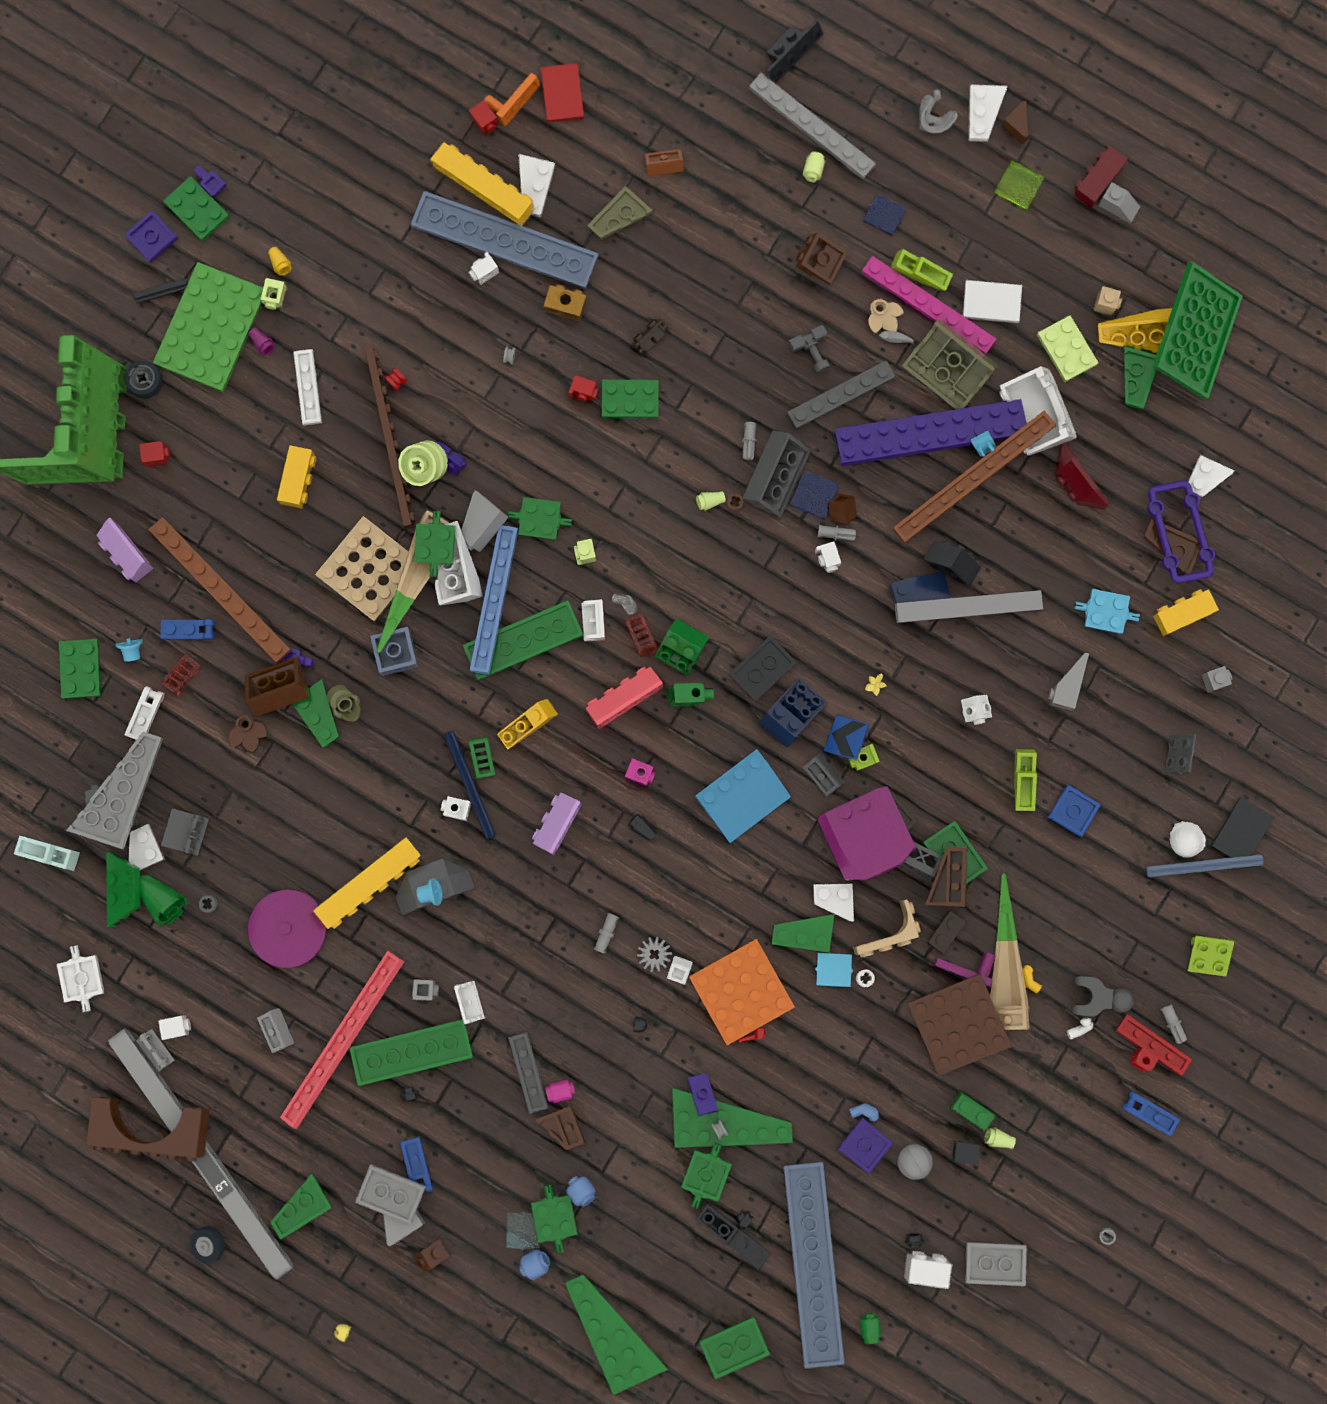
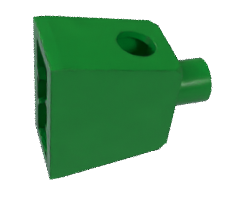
(680, 694)

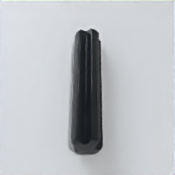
(160, 291)

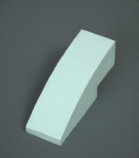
(46, 853)

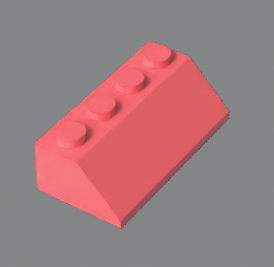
(624, 697)

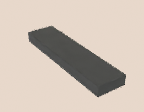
(528, 1072)

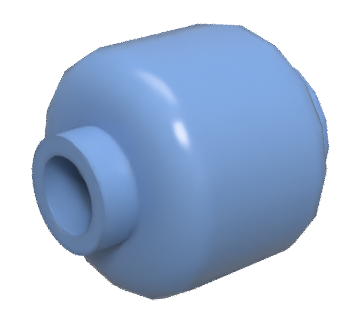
(581, 1191)
(534, 1264)

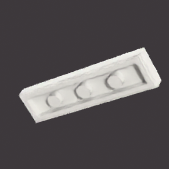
(307, 387)

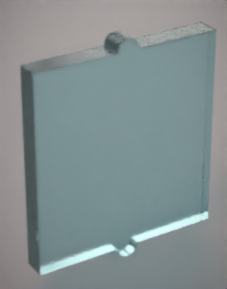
(521, 1231)

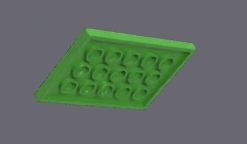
(210, 327)

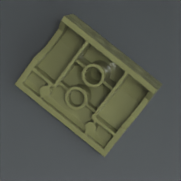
(950, 365)

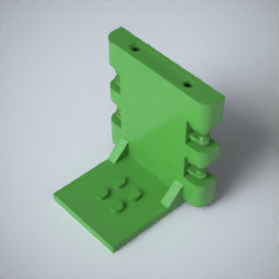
(89, 422)

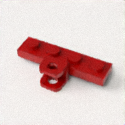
(1151, 1048)

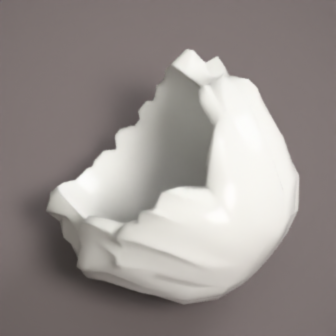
(1187, 839)

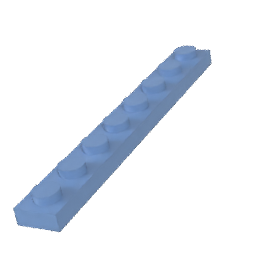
(494, 600)

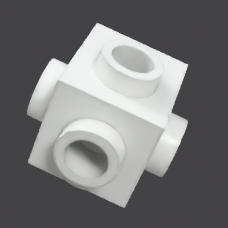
(976, 709)

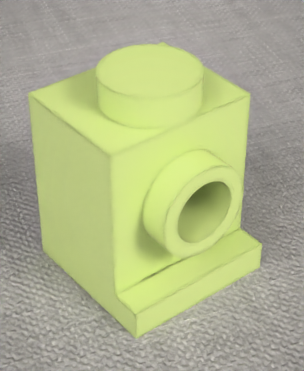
(273, 287)
(584, 552)

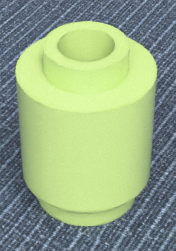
(814, 166)

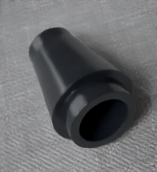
(642, 827)

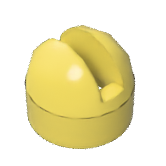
(342, 1332)

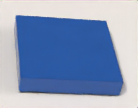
(1074, 811)

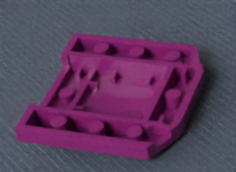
(867, 835)

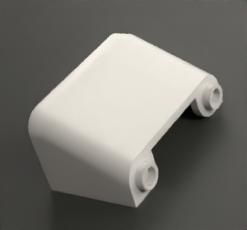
(1040, 393)

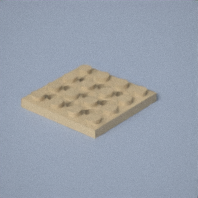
(355, 570)

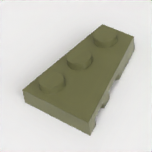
(619, 213)

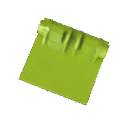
(1210, 955)

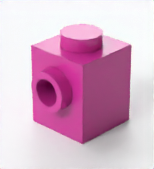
(640, 772)

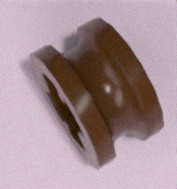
(740, 504)

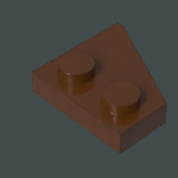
(563, 1127)

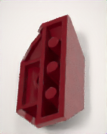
(1077, 481)

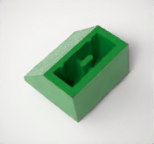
(681, 646)

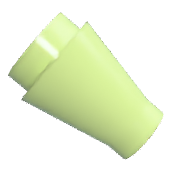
(709, 500)
(997, 1138)

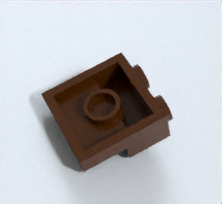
(820, 258)

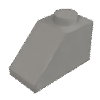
(1120, 203)

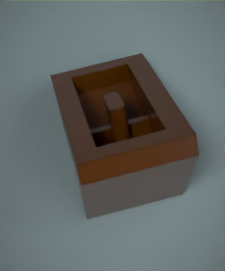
(1017, 124)

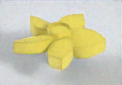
(875, 684)

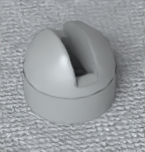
(1106, 1239)

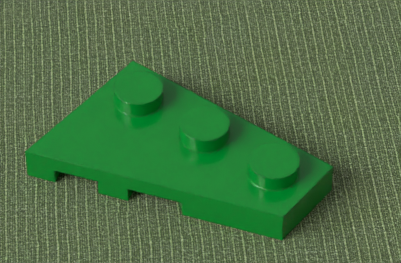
(805, 934)

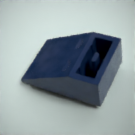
(792, 712)

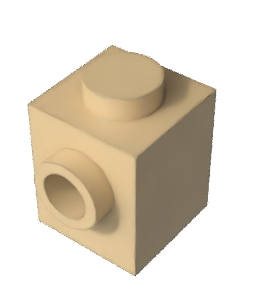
(1107, 301)

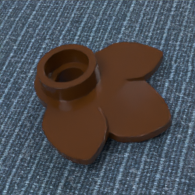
(247, 736)

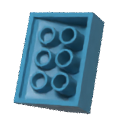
(743, 796)

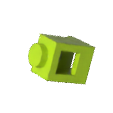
(871, 755)

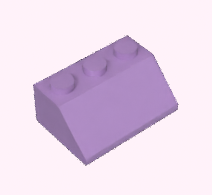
(123, 551)
(556, 823)

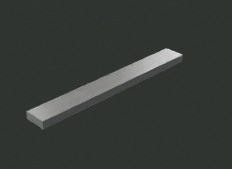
(968, 606)

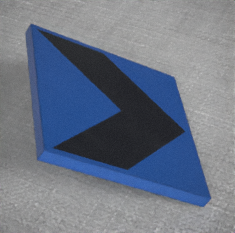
(846, 737)

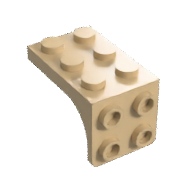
(903, 937)

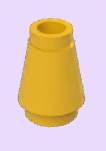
(279, 261)

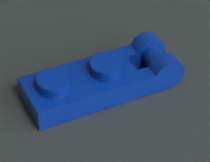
(187, 629)
(1151, 1114)
(416, 1162)

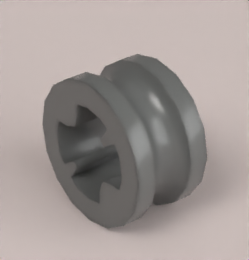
(202, 904)

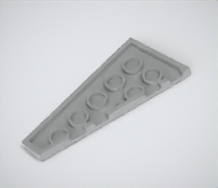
(116, 802)

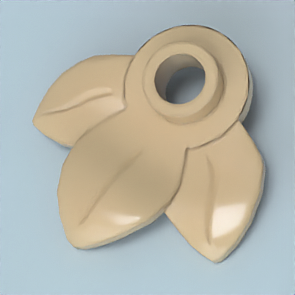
(885, 319)

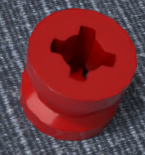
(395, 379)

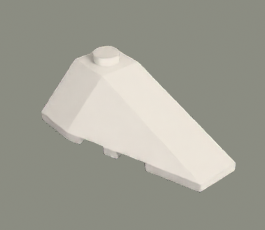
(458, 580)

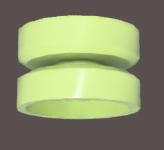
(422, 463)

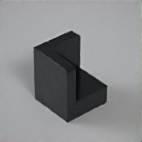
(965, 1152)

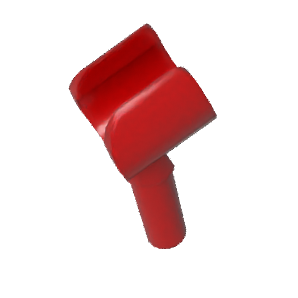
(758, 1035)

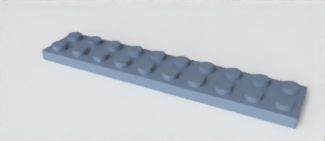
(504, 240)
(813, 1265)

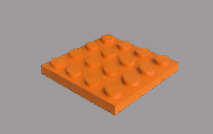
(741, 992)

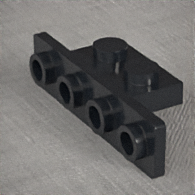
(791, 48)

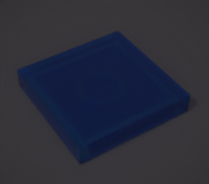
(813, 494)

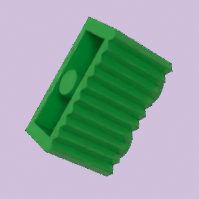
(972, 1111)

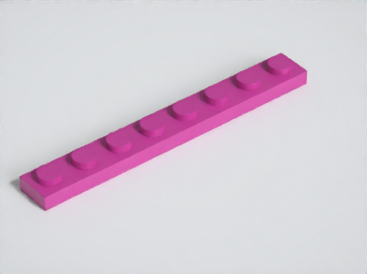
(926, 303)

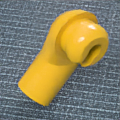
(1028, 979)

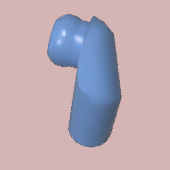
(865, 1109)

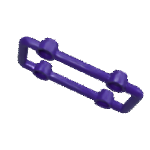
(1170, 560)

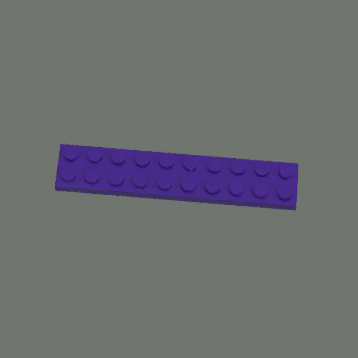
(928, 432)

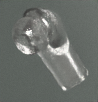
(626, 601)

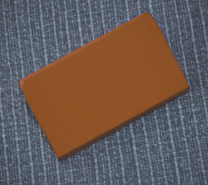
(664, 162)

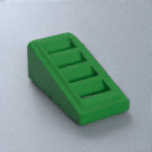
(480, 740)

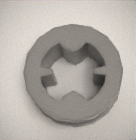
(509, 355)
(719, 1129)

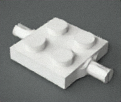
(80, 978)

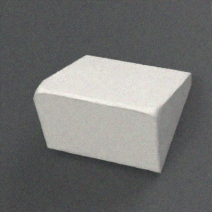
(679, 970)

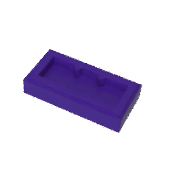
(702, 1094)

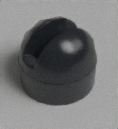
(640, 1024)

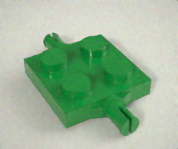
(539, 518)
(434, 544)
(706, 1175)
(553, 1218)

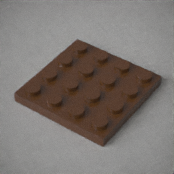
(959, 1024)

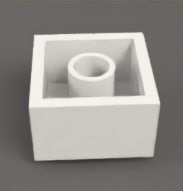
(927, 1270)

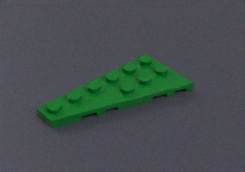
(742, 1125)

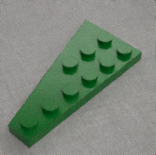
(617, 1346)

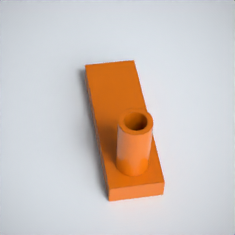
(507, 111)

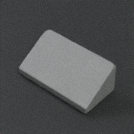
(275, 1030)

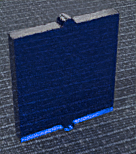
(884, 214)

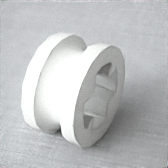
(868, 983)

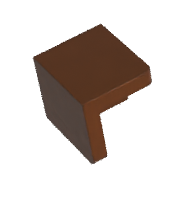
(842, 508)

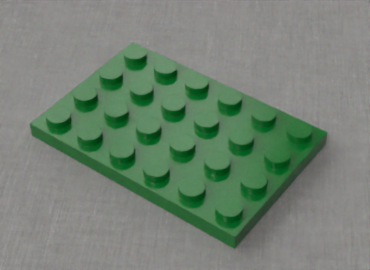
(1197, 330)

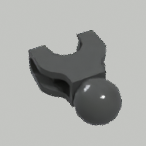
(1102, 998)

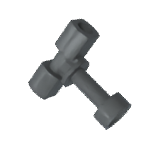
(810, 342)

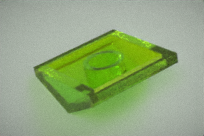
(1019, 184)

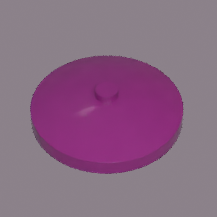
(286, 929)

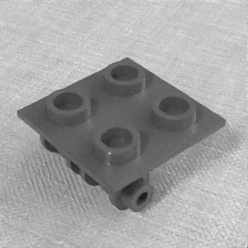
(1180, 753)
(185, 832)

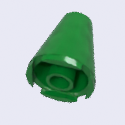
(161, 900)

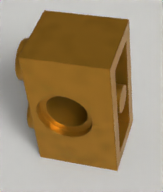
(573, 310)

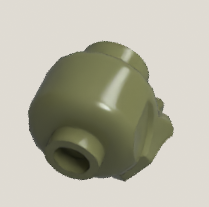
(344, 703)

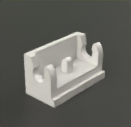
(593, 620)
(469, 1002)

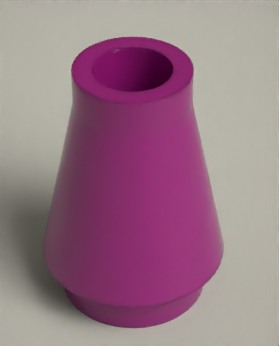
(261, 341)

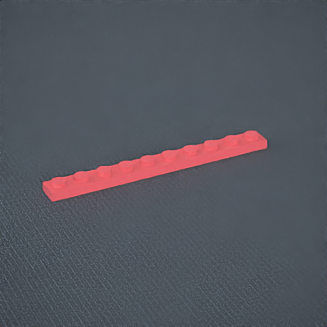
(341, 1040)

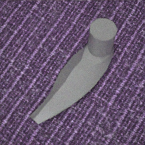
(895, 337)

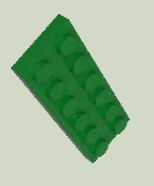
(531, 637)
(411, 1052)

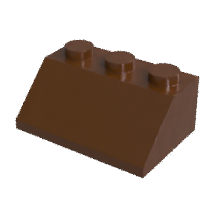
(276, 687)

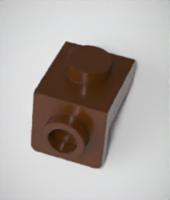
(431, 1256)

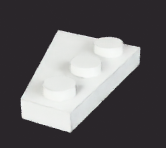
(535, 180)

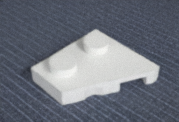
(1207, 475)
(144, 848)
(835, 899)

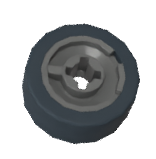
(146, 388)

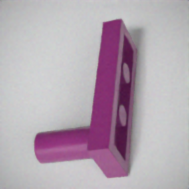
(984, 968)

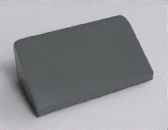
(823, 774)

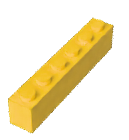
(482, 183)
(366, 883)

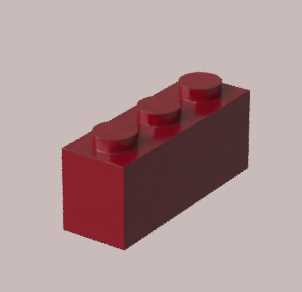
(1099, 176)

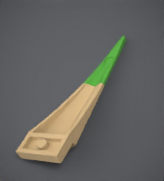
(410, 584)
(1008, 983)

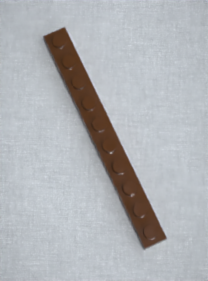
(391, 443)

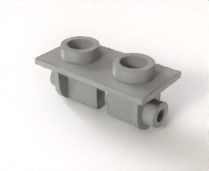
(155, 1050)

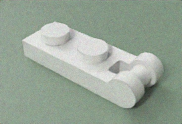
(144, 713)

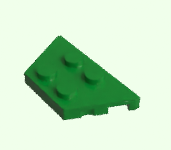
(122, 888)

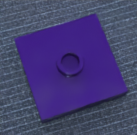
(151, 236)
(865, 1145)

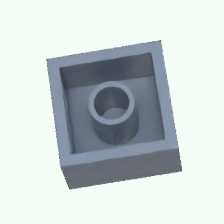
(397, 653)

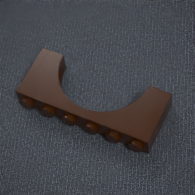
(108, 1131)

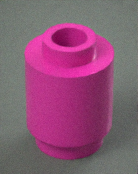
(560, 1091)

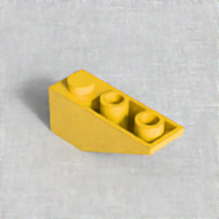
(527, 723)

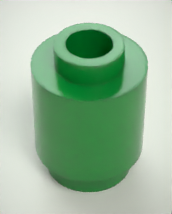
(870, 1328)

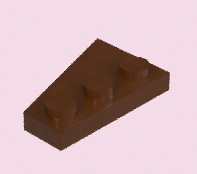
(1181, 545)

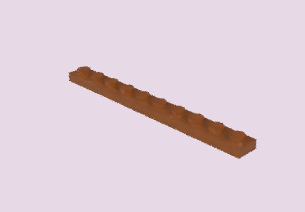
(974, 476)
(219, 590)

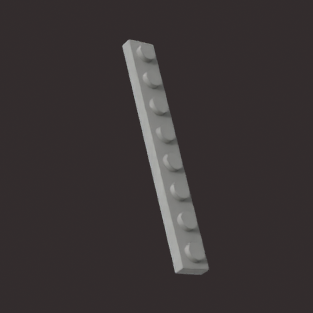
(812, 126)

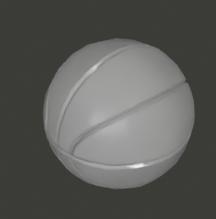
(915, 1162)

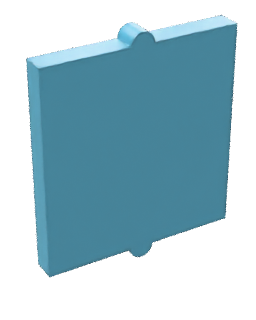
(834, 969)

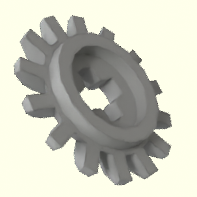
(646, 953)

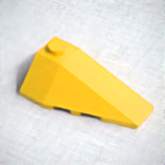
(1137, 330)

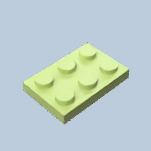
(1067, 348)

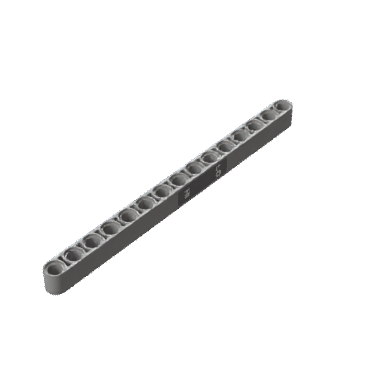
(210, 1165)

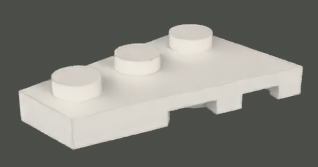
(983, 109)

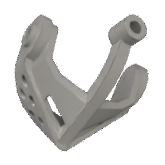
(940, 123)

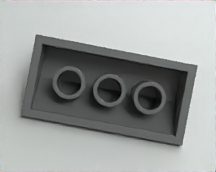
(777, 473)

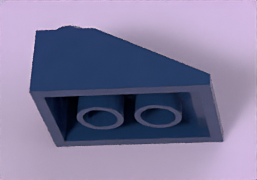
(920, 588)

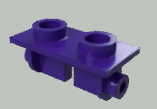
(454, 462)

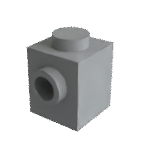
(1217, 679)
(425, 989)

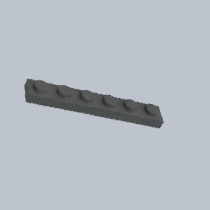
(841, 395)

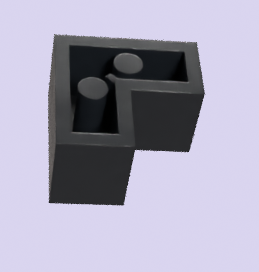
(953, 561)

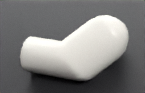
(1080, 1030)

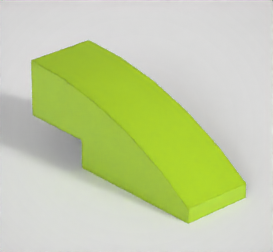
(921, 270)
(1025, 779)

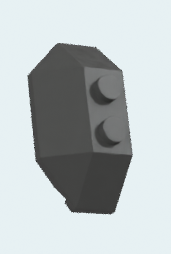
(451, 877)

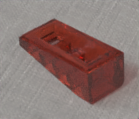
(651, 645)
(176, 670)

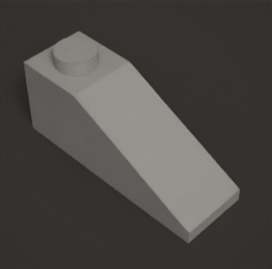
(1067, 689)

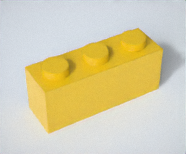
(296, 477)
(1185, 612)

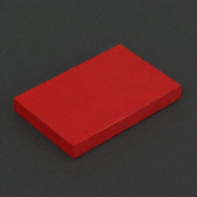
(562, 93)

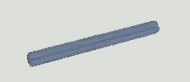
(1207, 865)

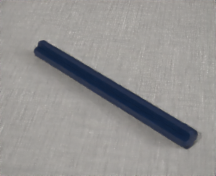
(469, 785)

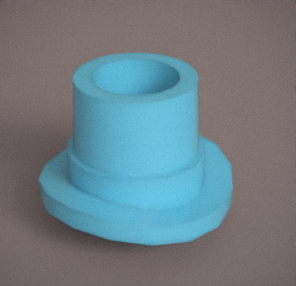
(130, 649)
(430, 893)

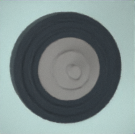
(207, 1245)

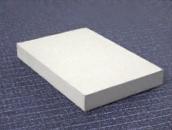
(992, 301)

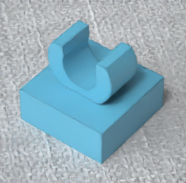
(984, 443)

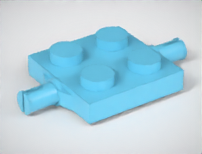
(1107, 611)

